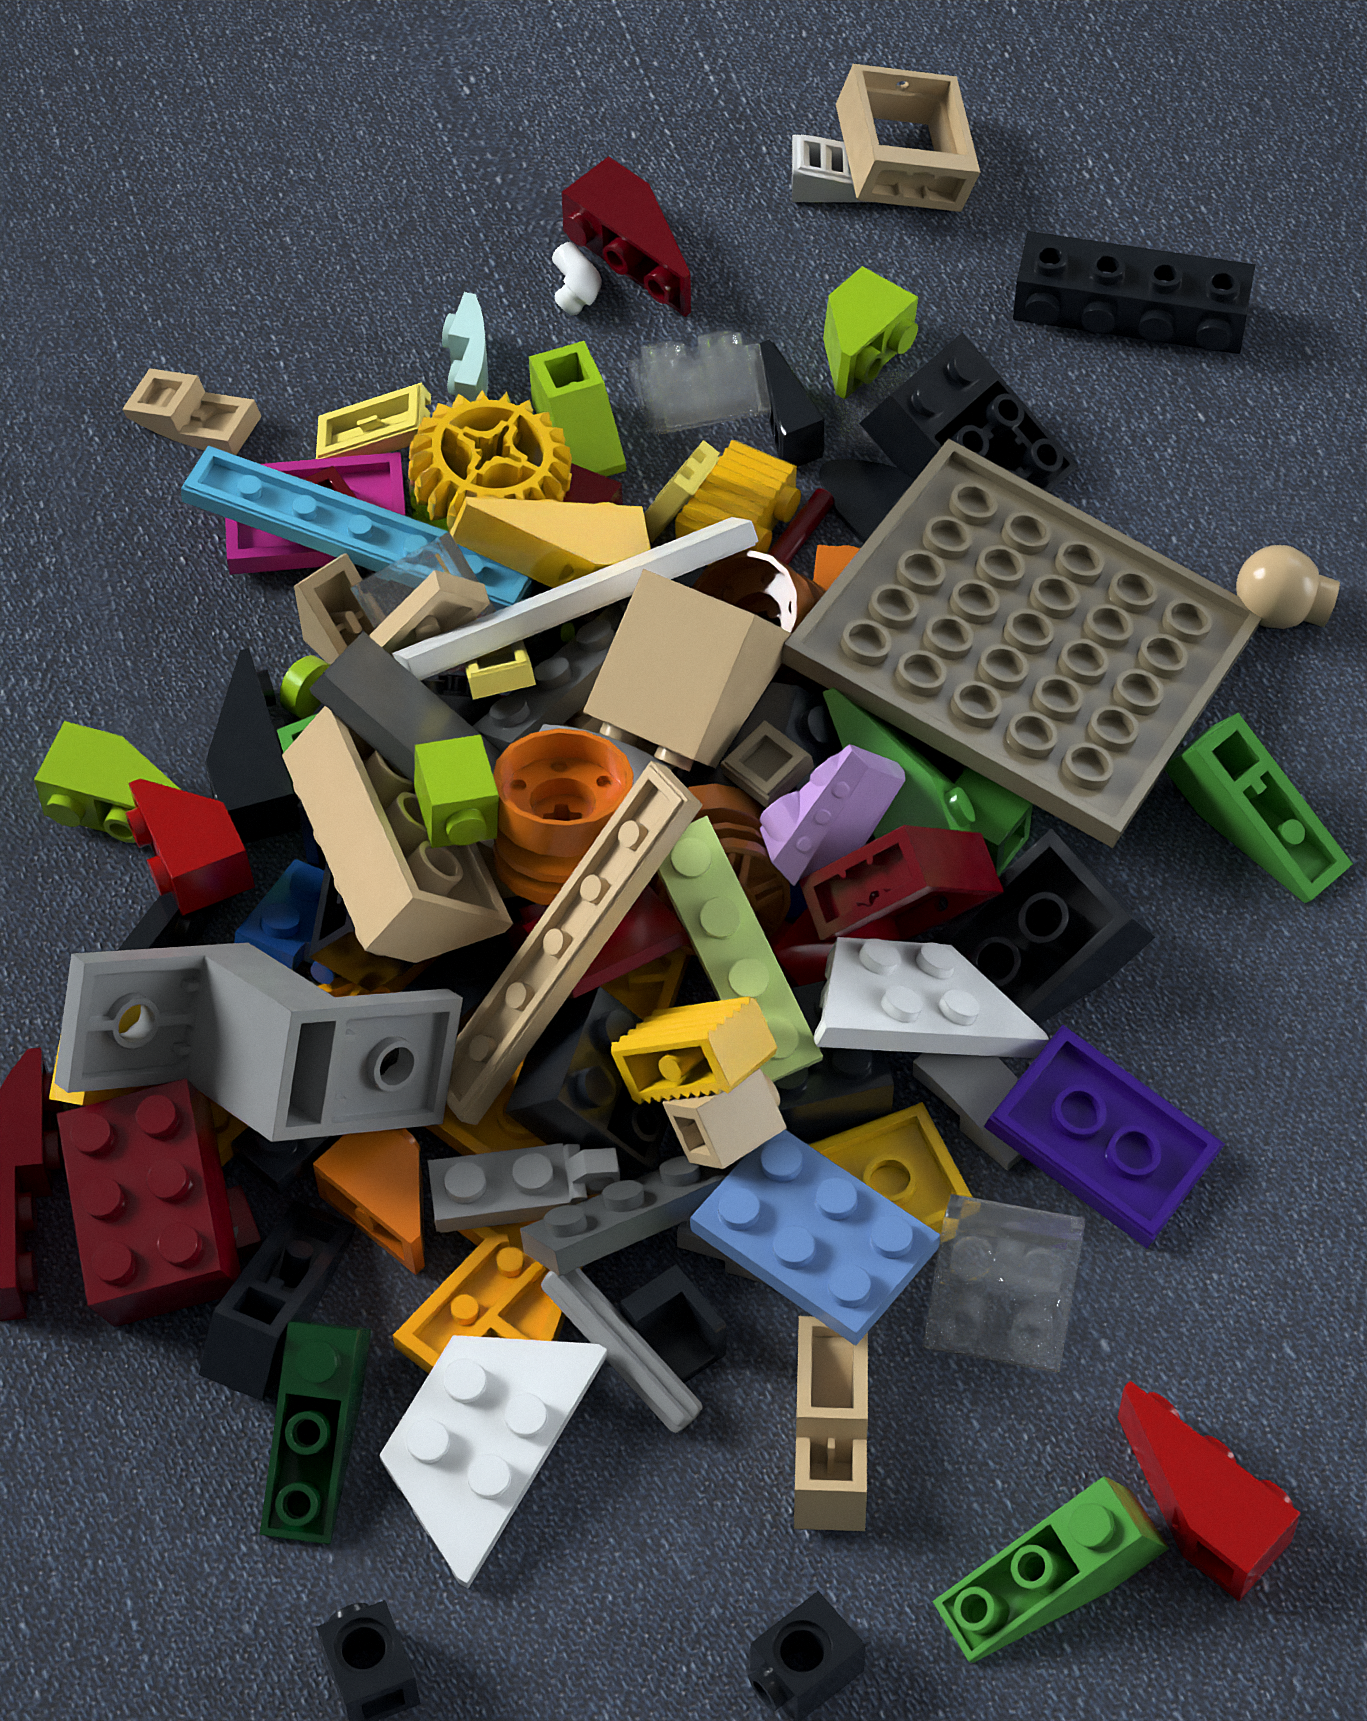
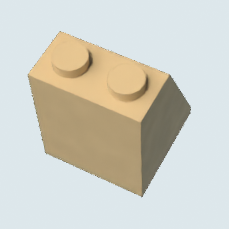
(684, 672)

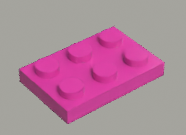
(370, 477)

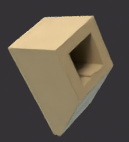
(727, 1126)

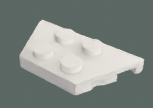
(918, 1002)
(483, 1436)

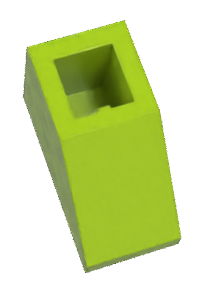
(865, 328)
(576, 397)

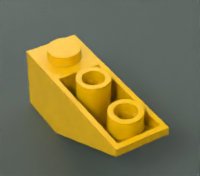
(550, 537)

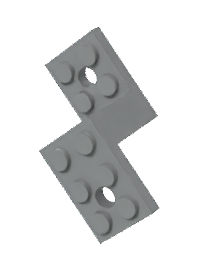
(258, 1040)

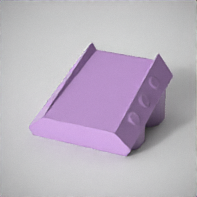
(831, 812)

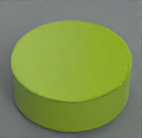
(296, 684)

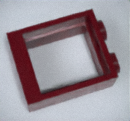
(897, 882)

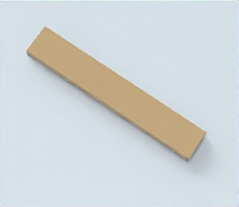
(568, 938)

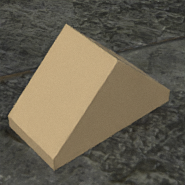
(330, 610)

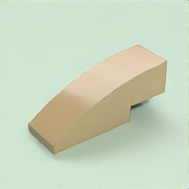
(830, 1429)

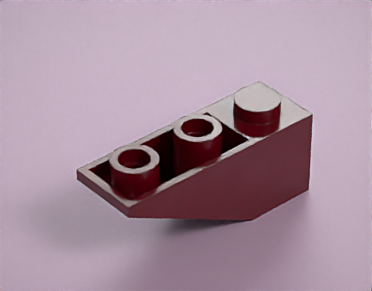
(624, 225)

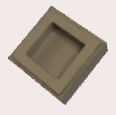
(767, 764)

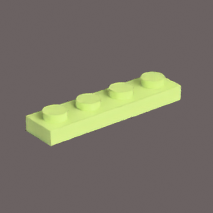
(734, 944)

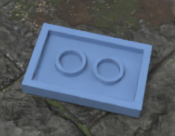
(815, 1234)

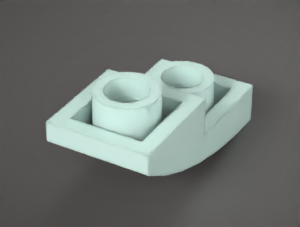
(467, 346)

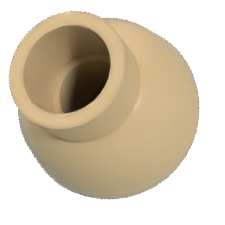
(1286, 588)

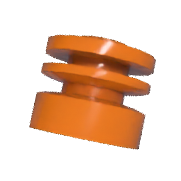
(552, 805)

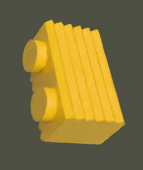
(745, 487)
(694, 1050)

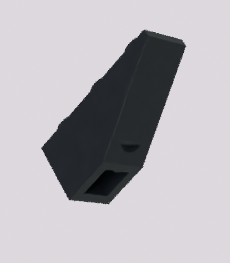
(247, 758)

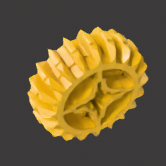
(492, 452)

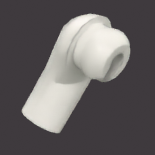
(580, 280)

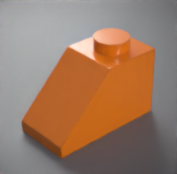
(378, 1188)

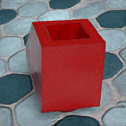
(192, 842)

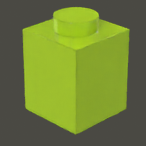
(456, 791)

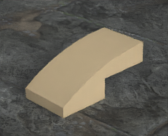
(183, 411)

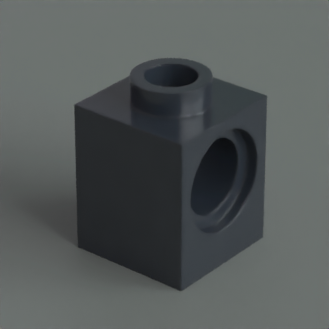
(811, 1629)
(373, 1691)

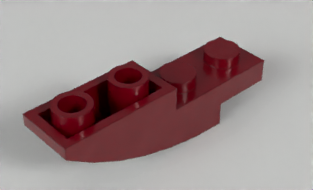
(27, 1164)

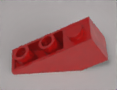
(1213, 1506)

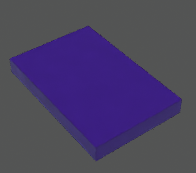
(1104, 1136)

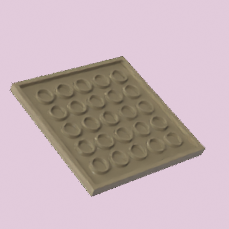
(1024, 640)

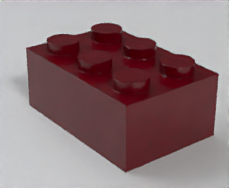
(149, 1202)

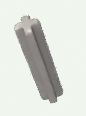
(625, 1348)

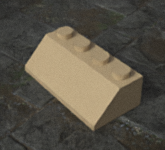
(374, 838)

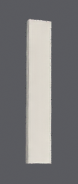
(574, 598)

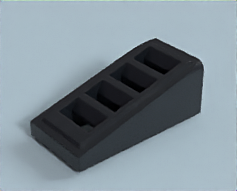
(794, 418)

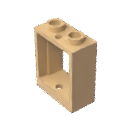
(900, 174)

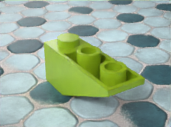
(89, 777)

